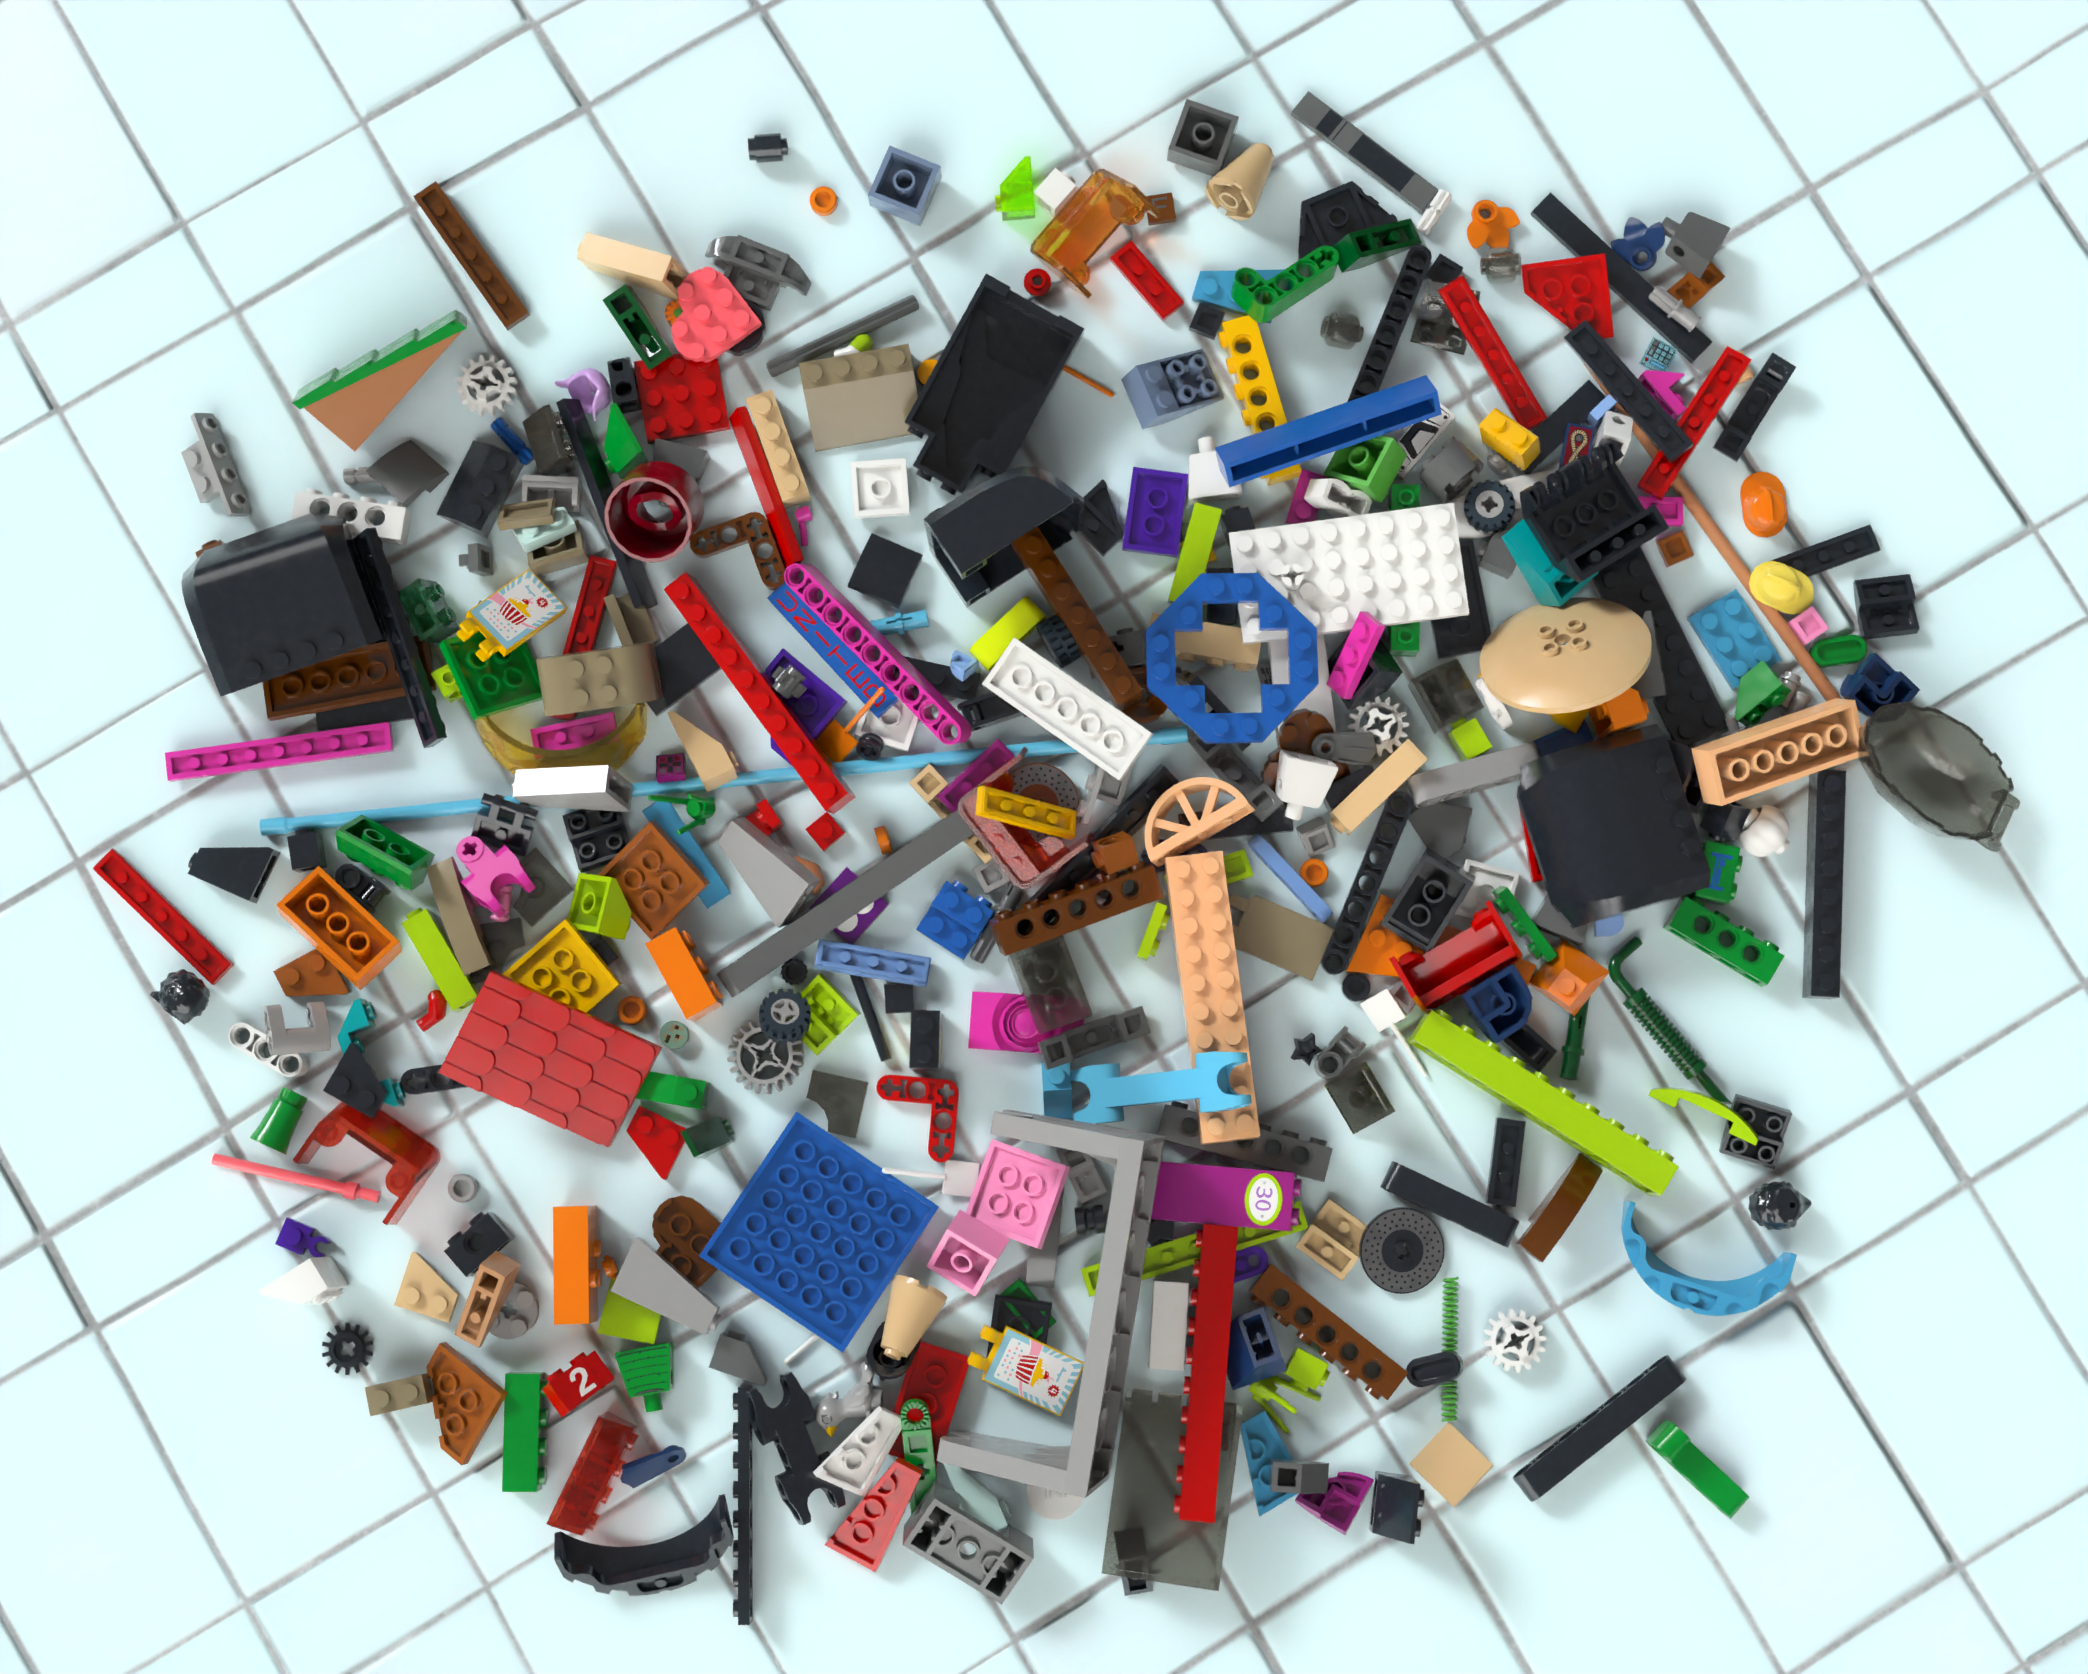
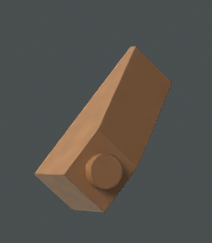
(487, 1297)

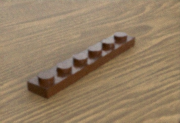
(471, 256)

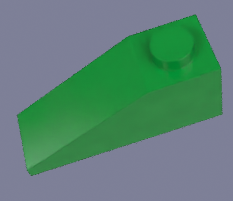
(675, 1090)

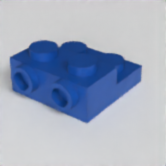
(956, 919)

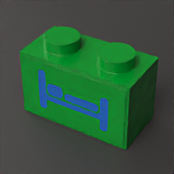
(1723, 864)

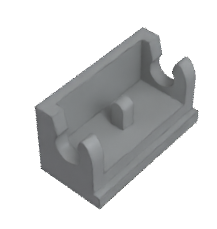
(564, 489)

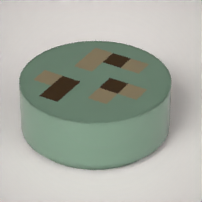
(674, 1035)

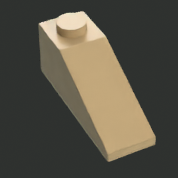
(706, 754)

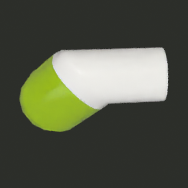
(859, 344)

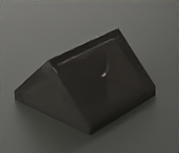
(1359, 1097)

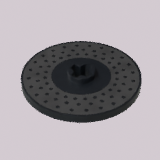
(1379, 1252)

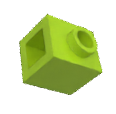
(1306, 1370)

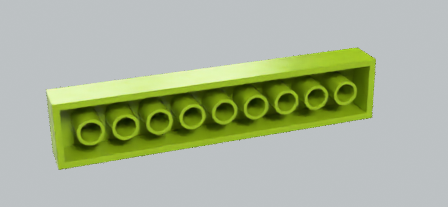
(1542, 1103)

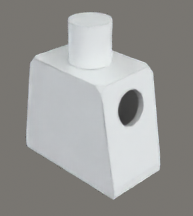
(1615, 427)
(1205, 478)
(1303, 781)

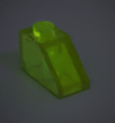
(1017, 194)

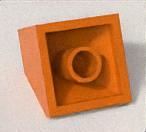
(1569, 978)

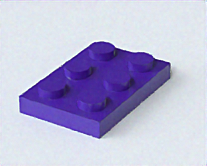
(1155, 512)

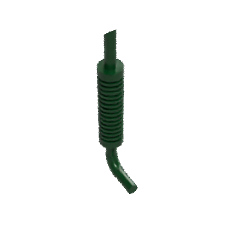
(1659, 1026)

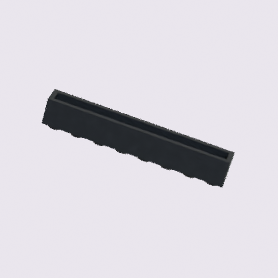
(1824, 885)

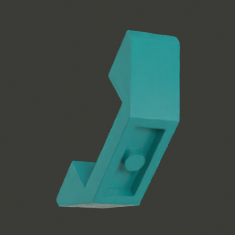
(358, 1020)

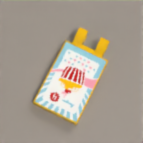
(512, 615)
(1028, 1368)

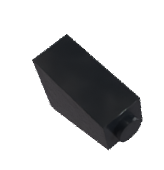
(235, 869)

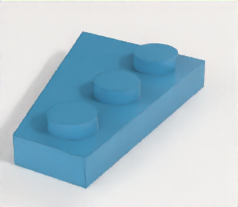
(1216, 286)
(1260, 1445)

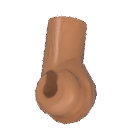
(815, 869)

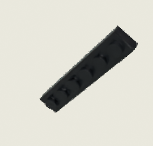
(1628, 391)

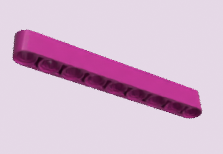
(889, 656)

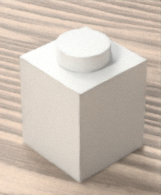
(1055, 191)

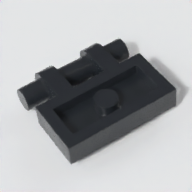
(501, 831)

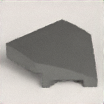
(1442, 827)

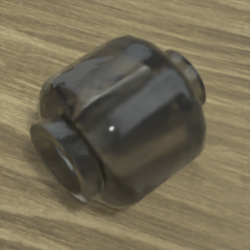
(1341, 330)

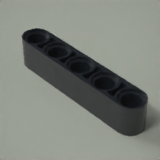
(1450, 1204)

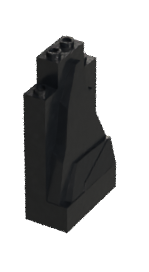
(989, 385)

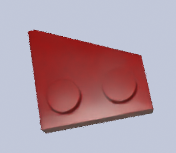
(657, 1139)

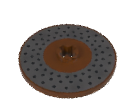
(1048, 783)

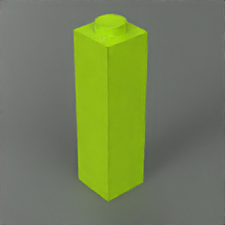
(1195, 548)
(440, 959)

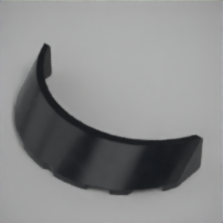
(651, 1566)

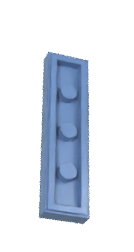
(872, 963)

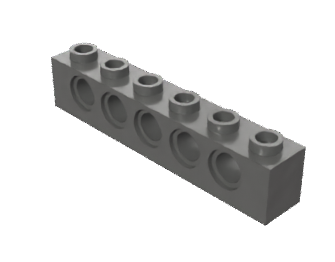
(1313, 1168)

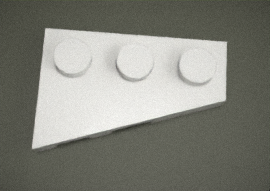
(862, 1453)

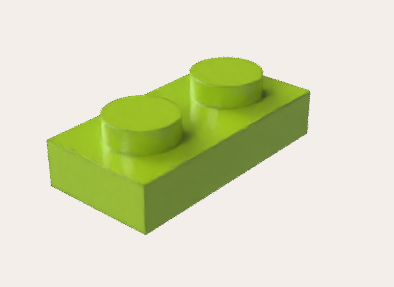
(1158, 921)

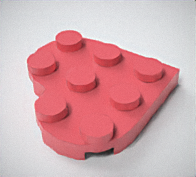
(711, 317)

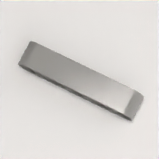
(1471, 775)

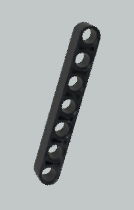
(1392, 322)
(1376, 872)
(1599, 1428)

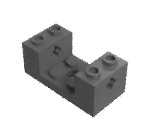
(941, 1528)

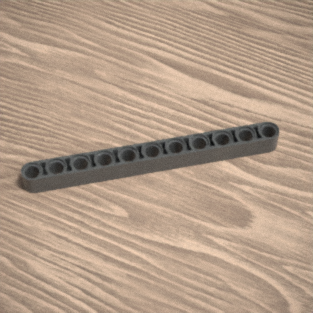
(844, 903)

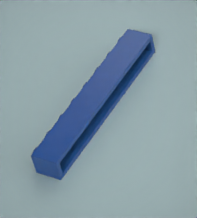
(1328, 431)

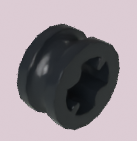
(871, 740)

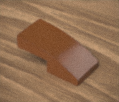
(1693, 289)

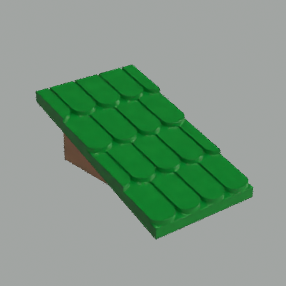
(366, 390)

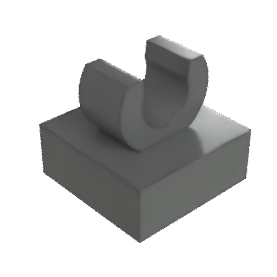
(478, 560)

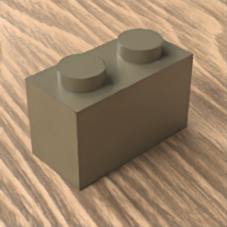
(399, 1394)

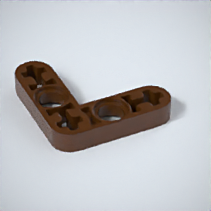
(743, 537)

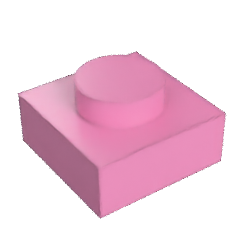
(1808, 625)

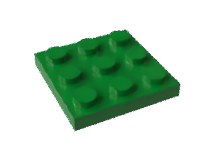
(494, 684)

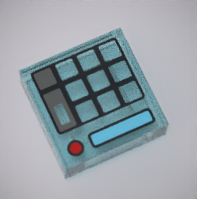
(1658, 355)

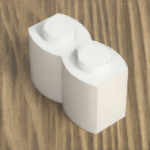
(1337, 498)

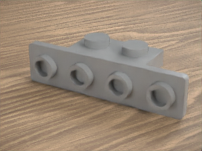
(213, 468)
(1103, 787)

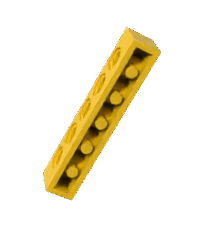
(1246, 331)

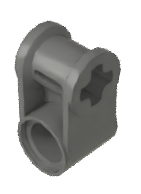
(1341, 1050)

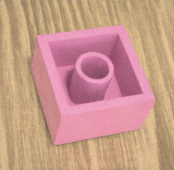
(967, 1253)

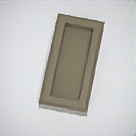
(527, 514)

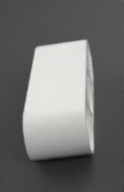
(255, 1049)

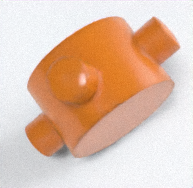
(610, 1266)

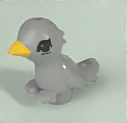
(857, 1403)

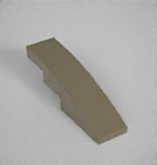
(458, 916)

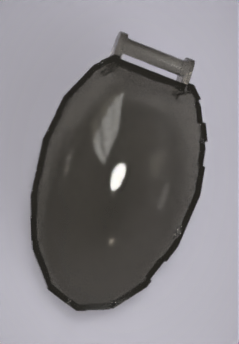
(1937, 773)

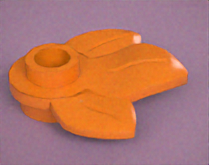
(1492, 229)

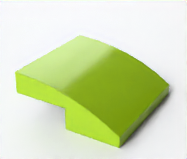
(829, 1013)
(628, 1319)

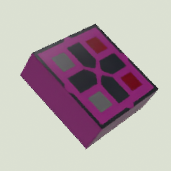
(670, 767)

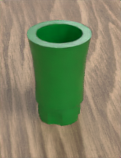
(280, 1120)

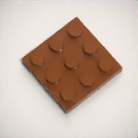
(655, 878)

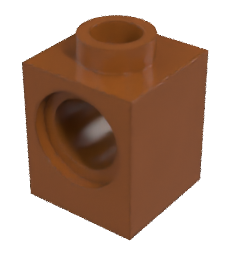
(1115, 852)

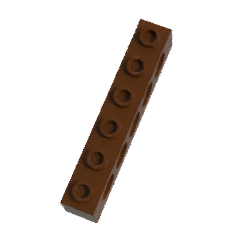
(1145, 891)
(1389, 1374)

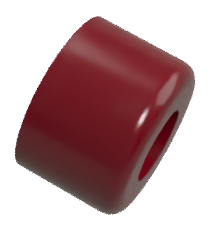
(638, 531)

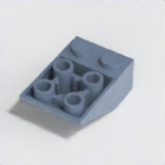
(1171, 388)

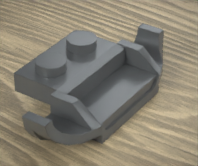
(757, 269)

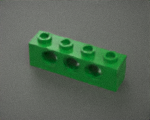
(1766, 953)

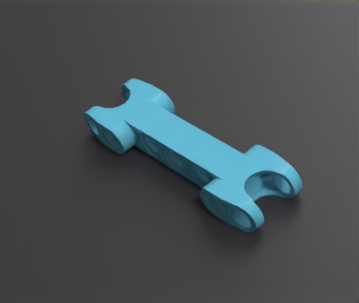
(1206, 1082)

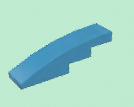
(670, 822)

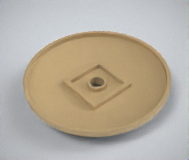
(1535, 674)

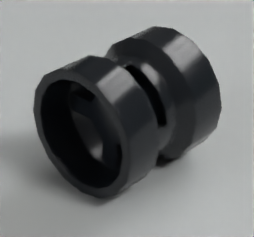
(1089, 1220)

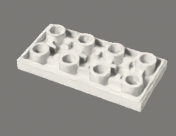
(1320, 698)

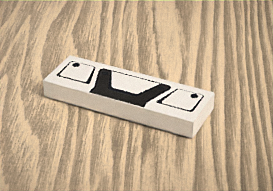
(1421, 437)

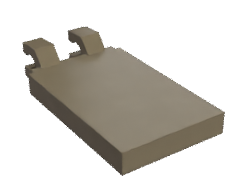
(1280, 935)

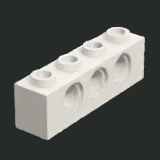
(392, 530)

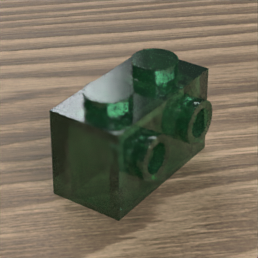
(429, 611)

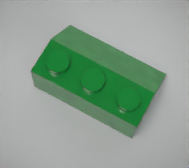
(384, 852)

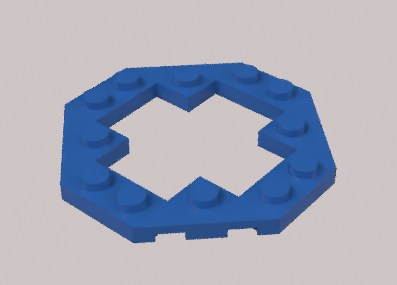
(1274, 614)

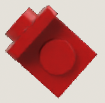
(765, 818)

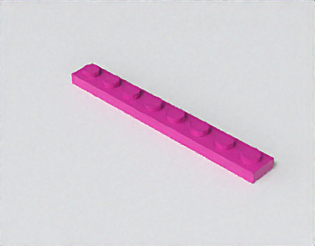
(279, 751)

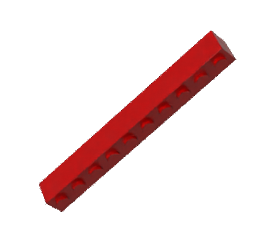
(759, 694)
(1207, 1373)

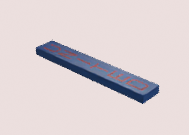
(832, 650)

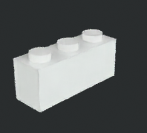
(1169, 1325)

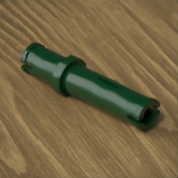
(1574, 1043)

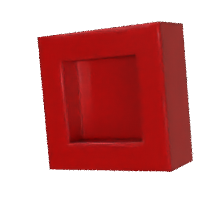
(825, 831)

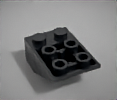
(1396, 1506)

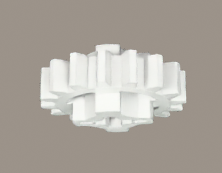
(487, 374)
(1373, 714)
(1507, 1328)

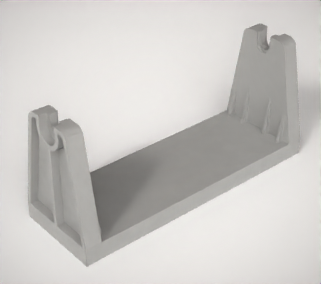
(1088, 1460)

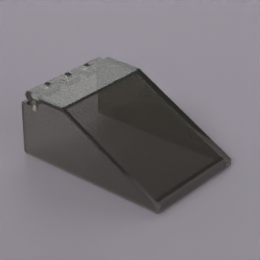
(1142, 1530)

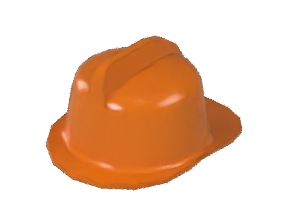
(1763, 504)

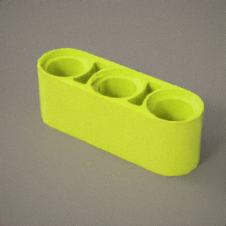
(1016, 624)

